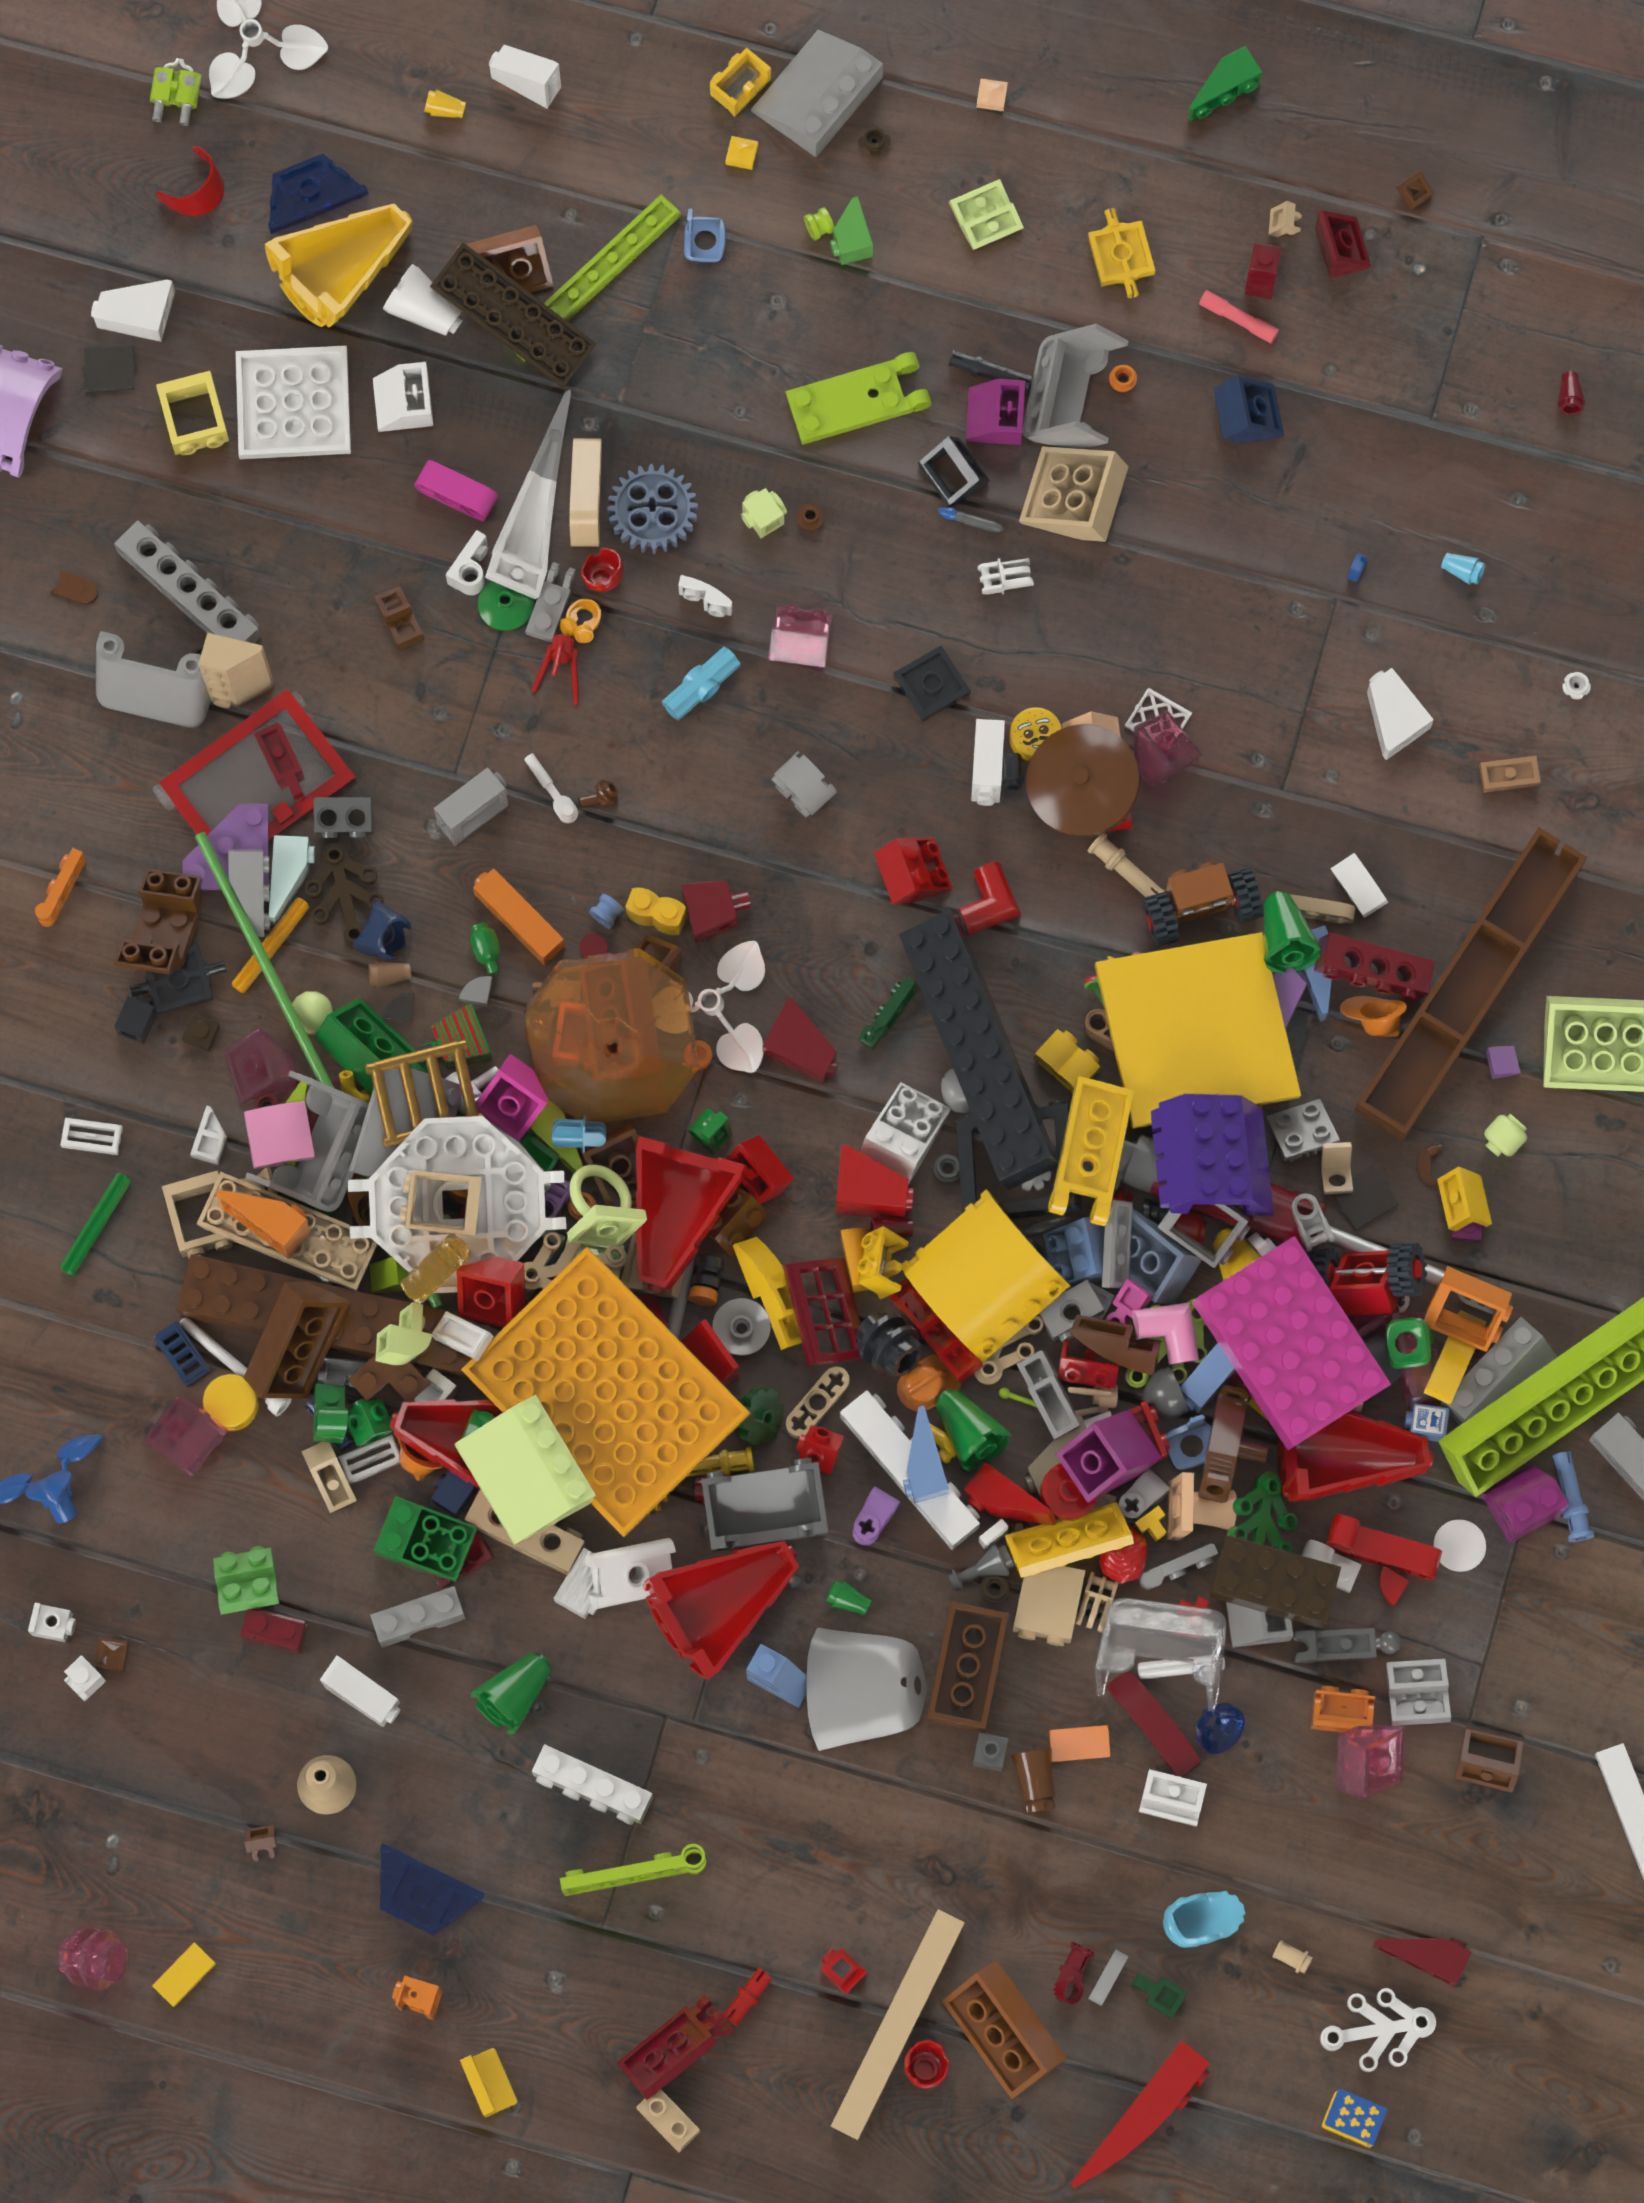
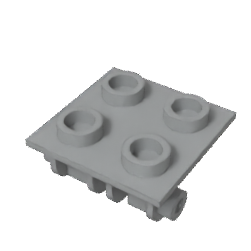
(1302, 1130)

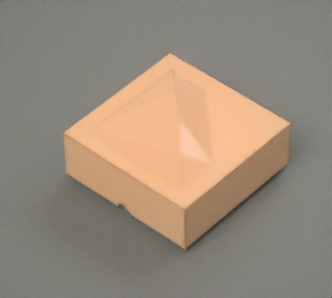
(992, 95)

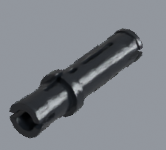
(985, 368)

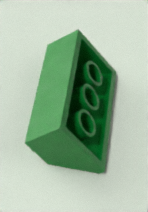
(360, 1037)

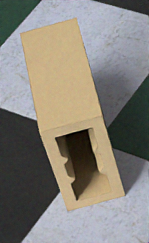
(1049, 1605)

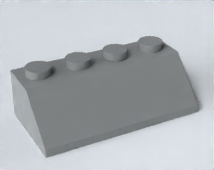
(1502, 1368)

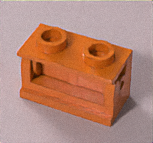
(1340, 1710)
(418, 1996)

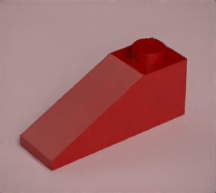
(1004, 1499)

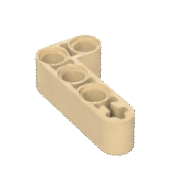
(585, 492)

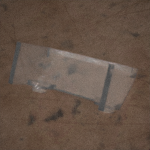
(1166, 1634)

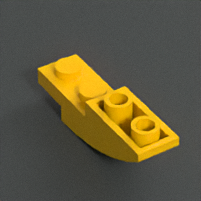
(767, 1280)

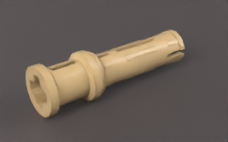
(1116, 860)

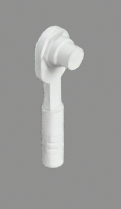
(562, 805)

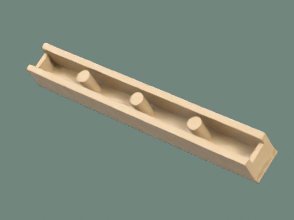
(897, 2024)

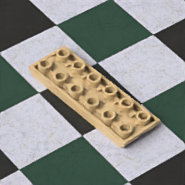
(324, 1252)

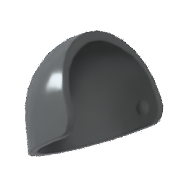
(1165, 1394)

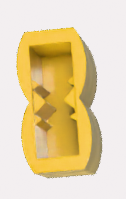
(663, 913)
(1066, 1060)

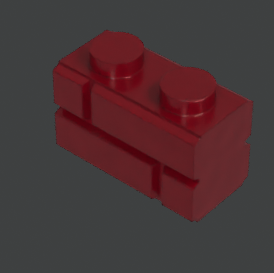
(274, 1630)

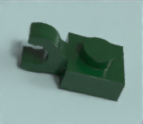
(1164, 1995)

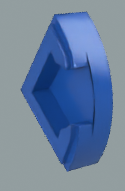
(1357, 567)

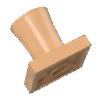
(1188, 1509)

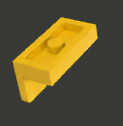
(1463, 1199)
(489, 2082)

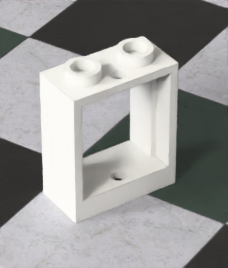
(987, 761)

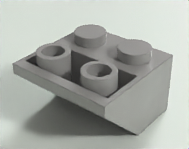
(1256, 1627)

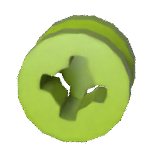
(819, 223)

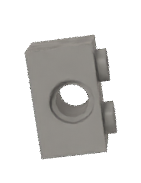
(1079, 1297)

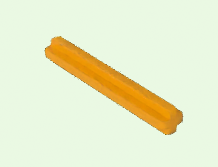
(271, 943)

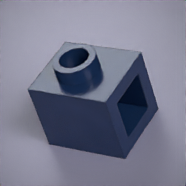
(452, 1494)

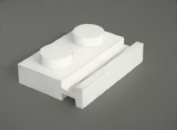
(1172, 1798)

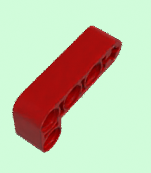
(1382, 1548)

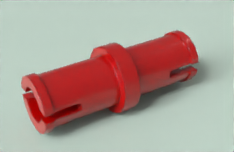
(747, 1996)

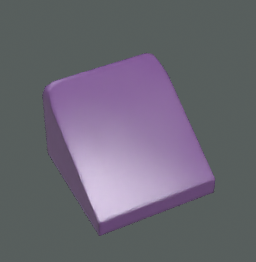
(1502, 1061)

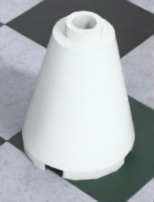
(419, 304)

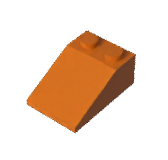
(269, 1219)

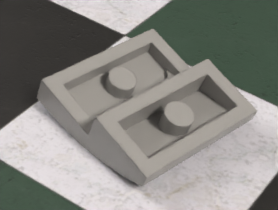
(1418, 1692)

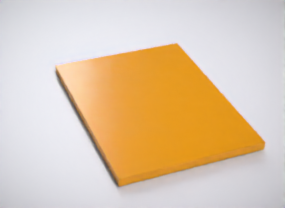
(613, 1385)

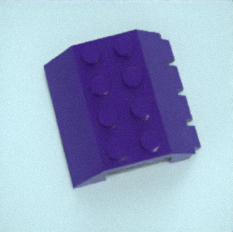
(1211, 1153)

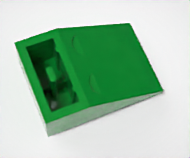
(424, 1540)

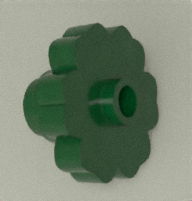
(764, 1416)

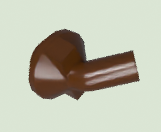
(605, 795)

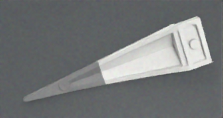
(523, 544)

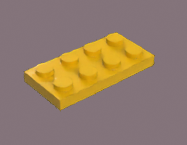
(1069, 1541)

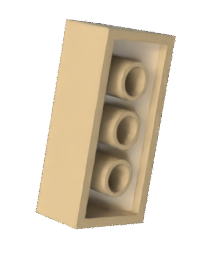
(234, 670)

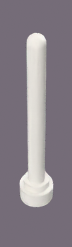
(275, 1405)

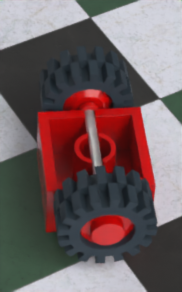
(1372, 1279)

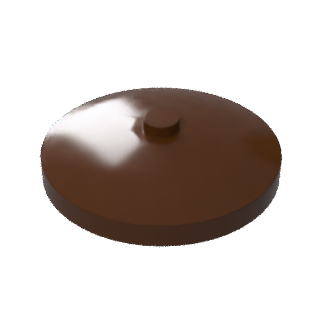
(1083, 780)

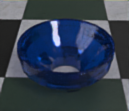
(1223, 1732)

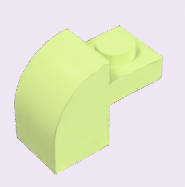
(404, 1342)

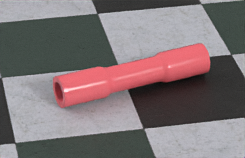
(1224, 308)

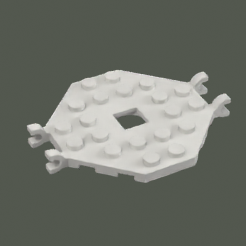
(509, 1200)

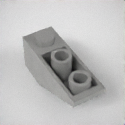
(246, 878)

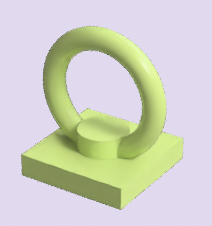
(601, 1223)

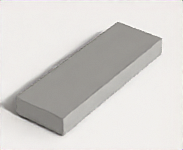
(1117, 1245)

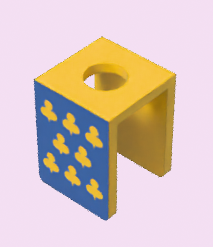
(1354, 2118)

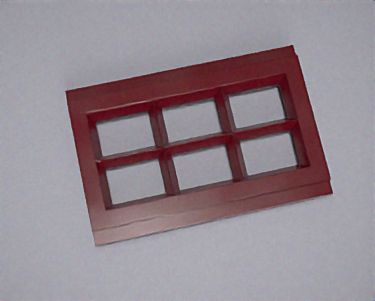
(803, 1315)

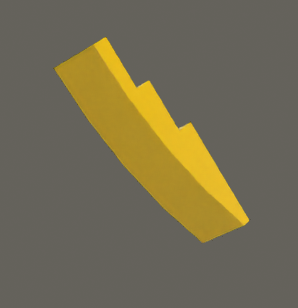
(1451, 1366)

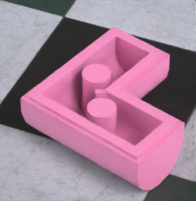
(1174, 1324)

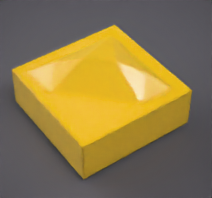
(741, 152)

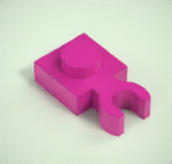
(1129, 1298)

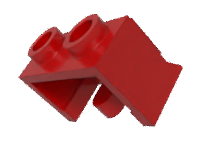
(1086, 1370)

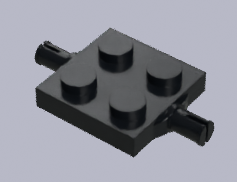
(184, 986)

